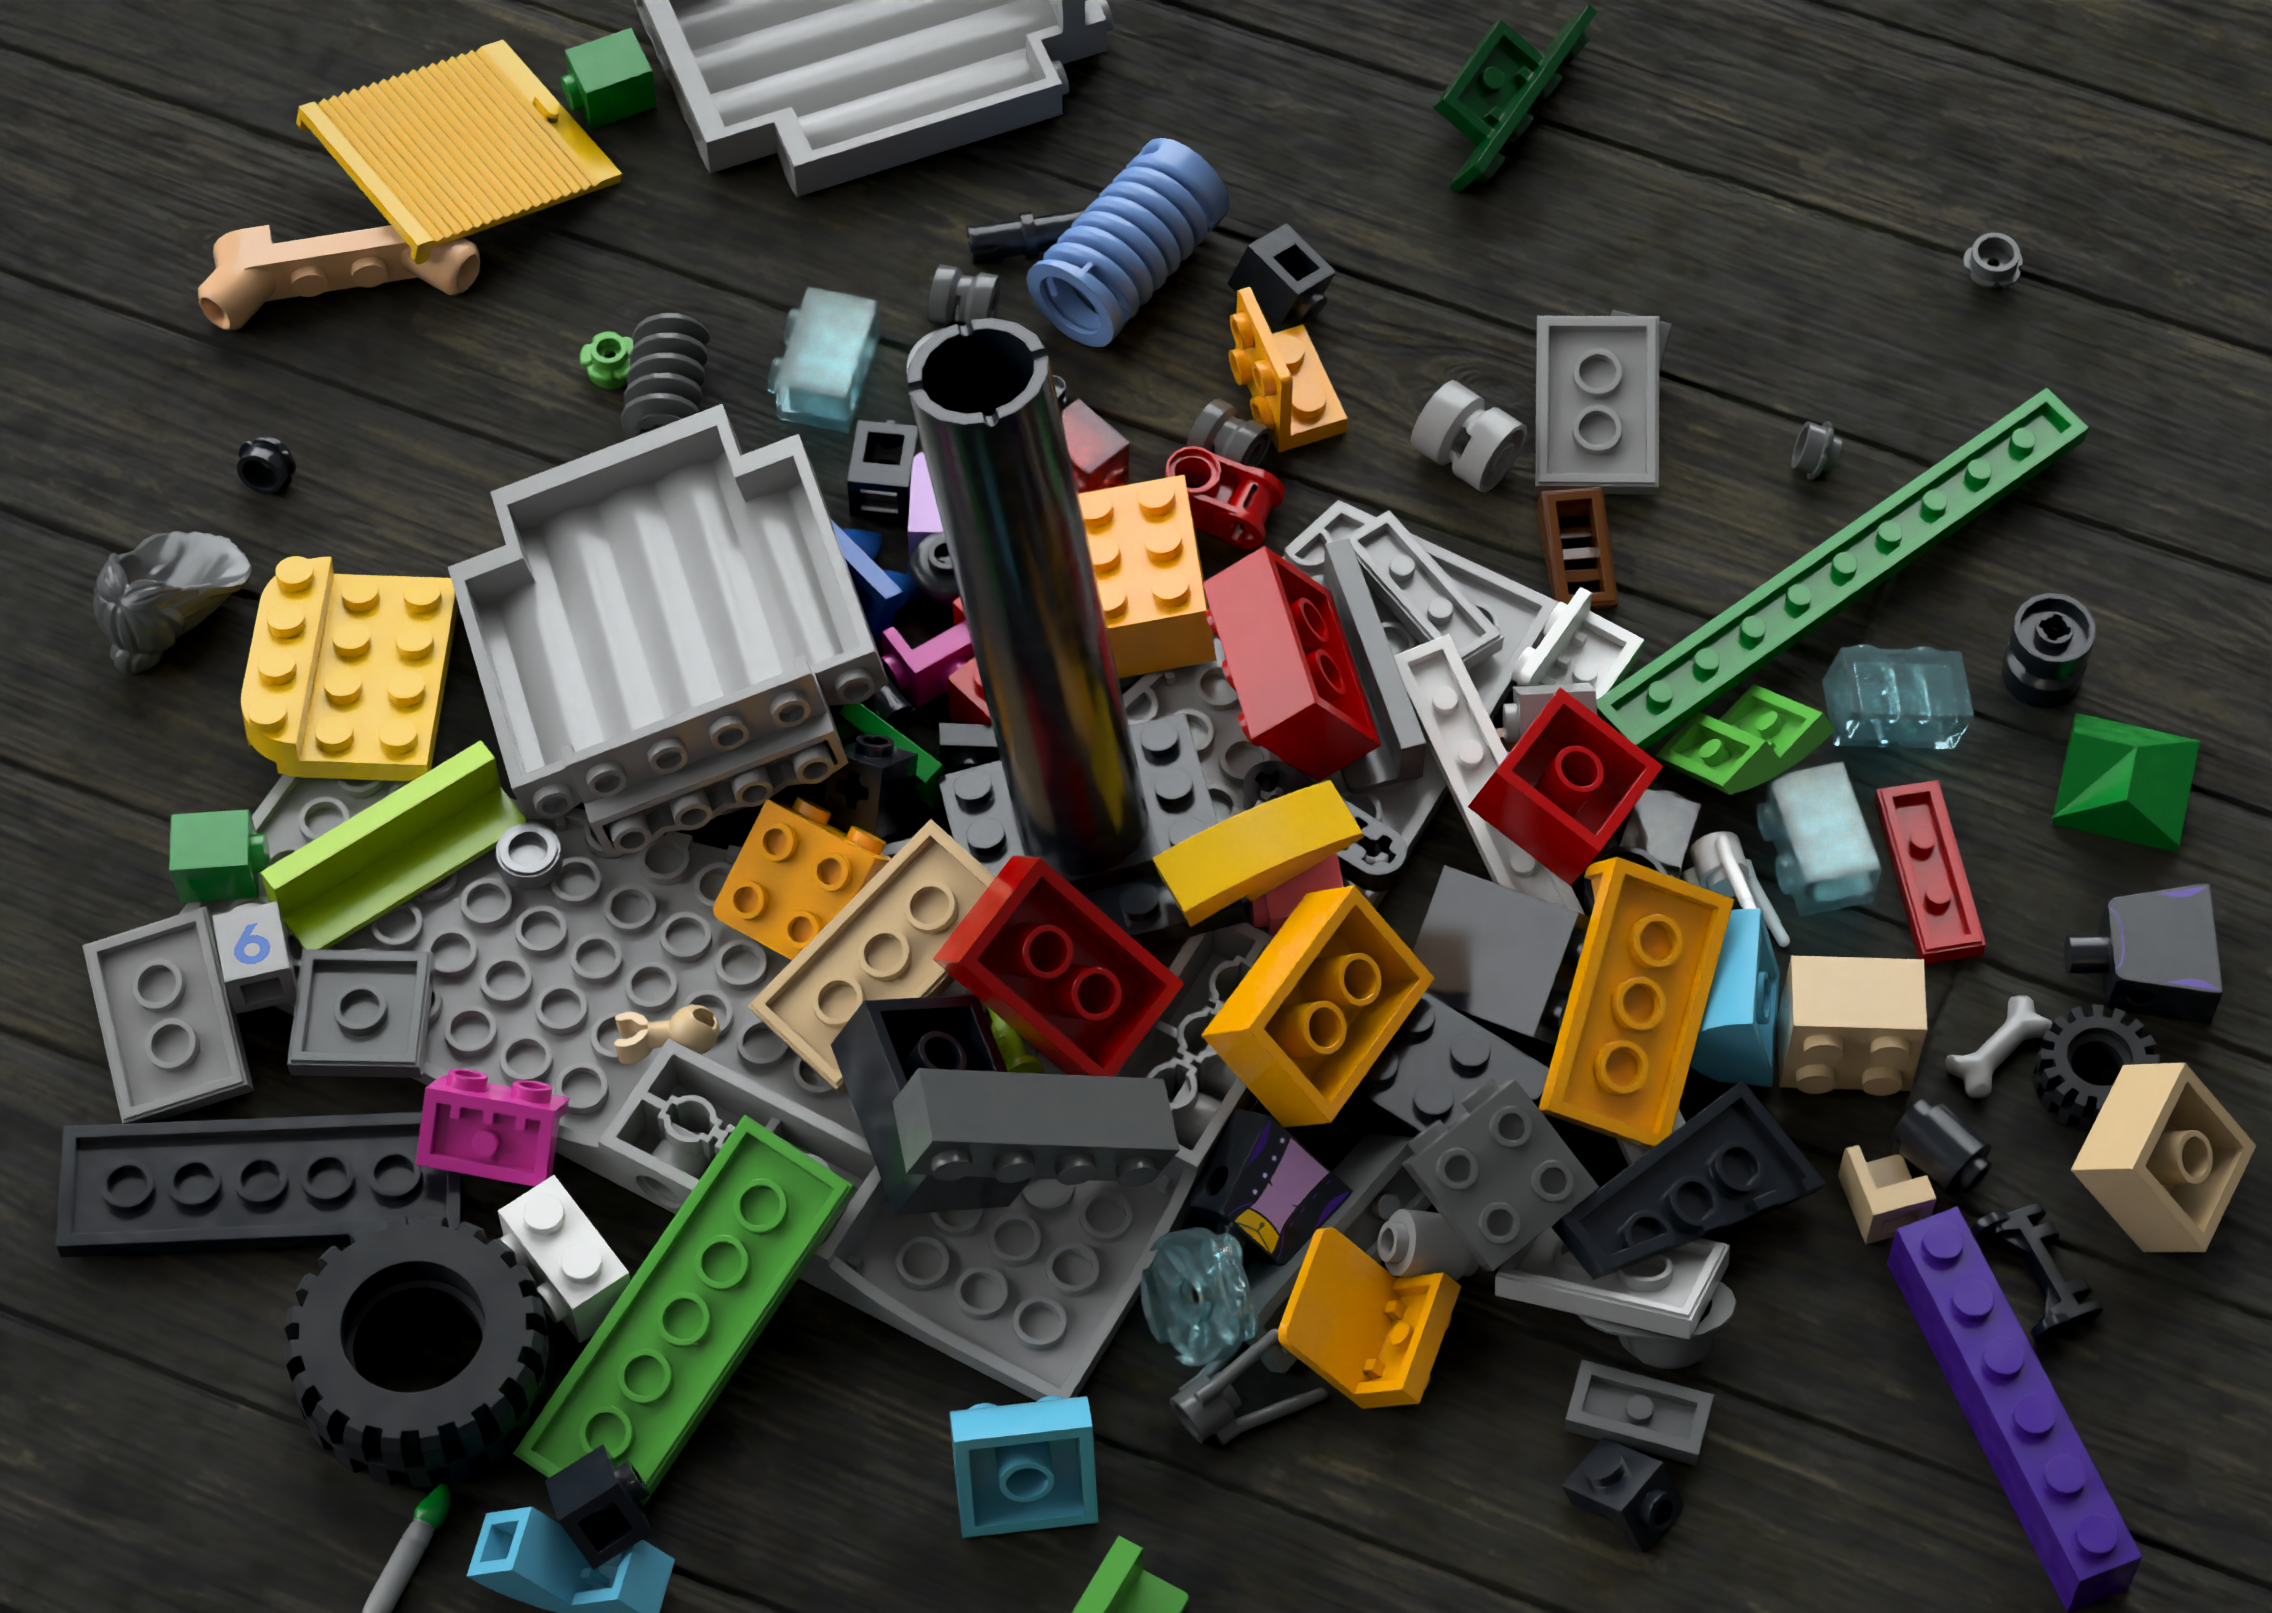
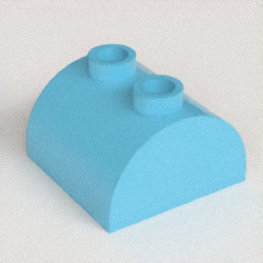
(1741, 1007)
(1024, 1466)

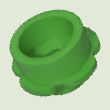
(607, 372)

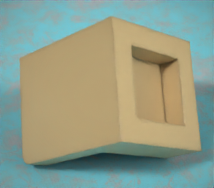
(1883, 1194)

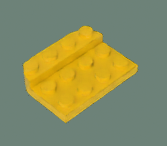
(348, 672)

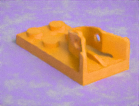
(1635, 1003)

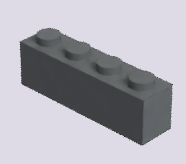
(1035, 1126)

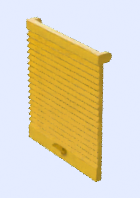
(459, 146)

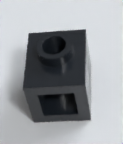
(600, 1505)

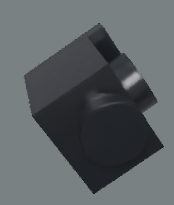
(1284, 275)
(882, 469)

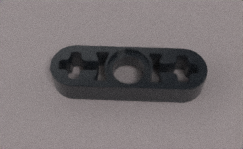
(1352, 859)

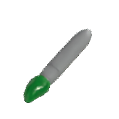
(427, 1518)

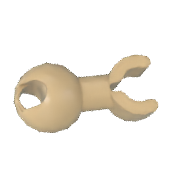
(690, 1026)

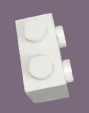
(565, 1255)

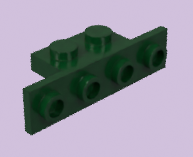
(1499, 85)

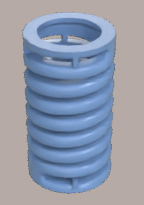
(1128, 242)

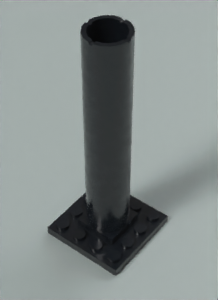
(1071, 769)

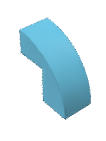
(540, 1565)

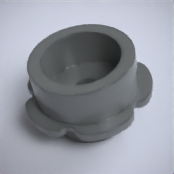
(1997, 250)
(1816, 449)

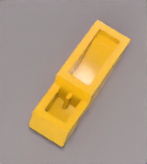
(1256, 850)

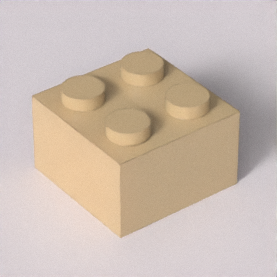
(1851, 1024)
(2163, 1157)

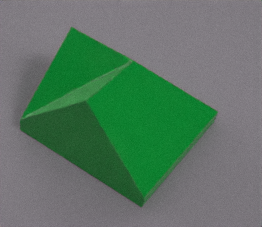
(2125, 782)

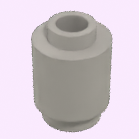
(1422, 1245)

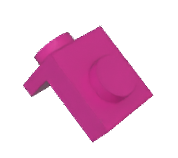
(926, 668)

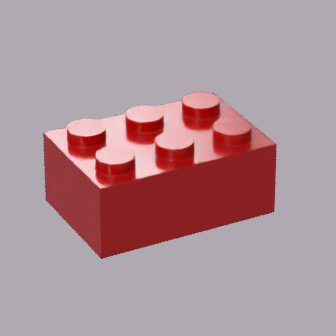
(1289, 664)
(1058, 969)

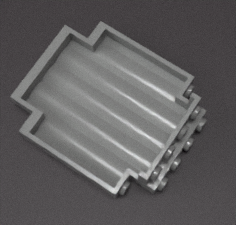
(864, 80)
(666, 631)

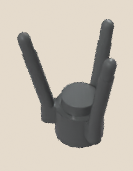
(1209, 1400)

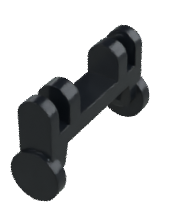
(2061, 1299)

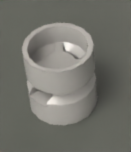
(1475, 440)

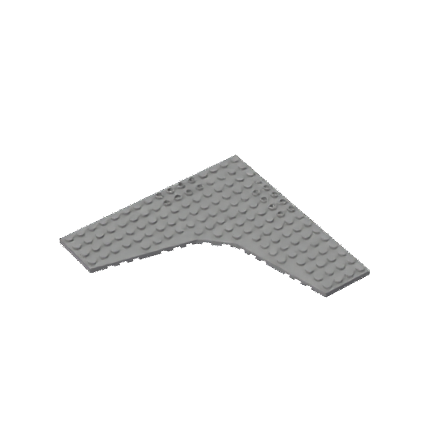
(1014, 1290)

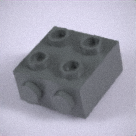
(1498, 1172)

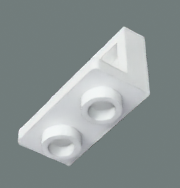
(1579, 649)

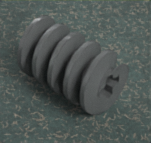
(664, 372)

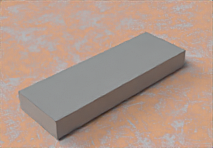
(1421, 590)

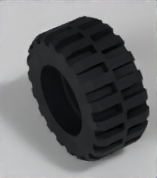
(406, 1273)

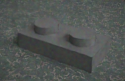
(1638, 1412)

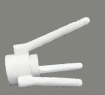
(1724, 870)

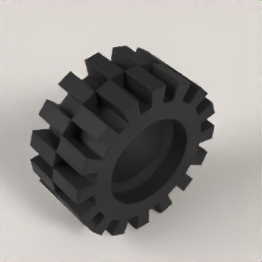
(2083, 1035)

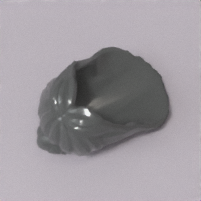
(164, 592)

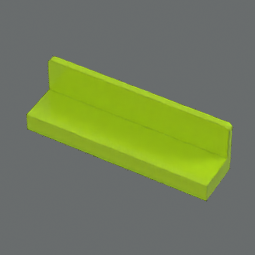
(392, 850)

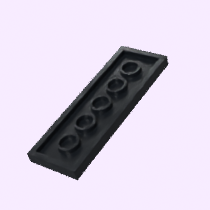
(244, 1184)

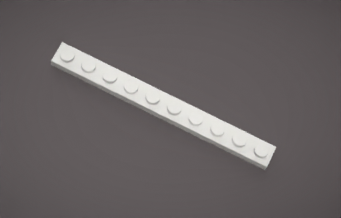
(1467, 756)

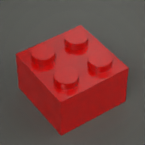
(1565, 786)

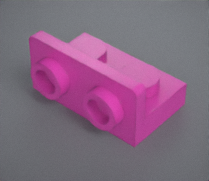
(490, 1127)

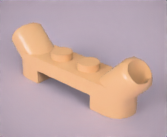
(258, 271)

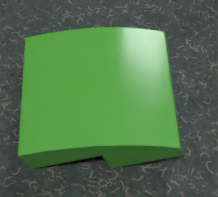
(1748, 744)

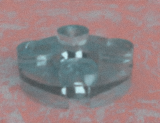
(1224, 1313)

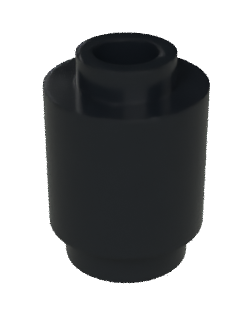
(1942, 1147)

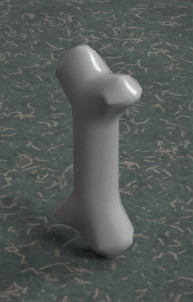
(1978, 1067)

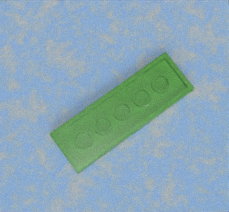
(692, 1308)

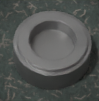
(529, 856)

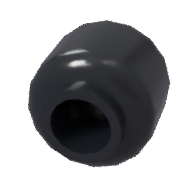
(932, 579)

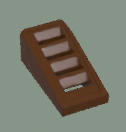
(1574, 504)

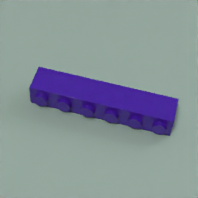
(2013, 1410)

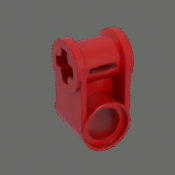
(1227, 495)

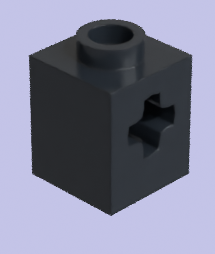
(873, 787)

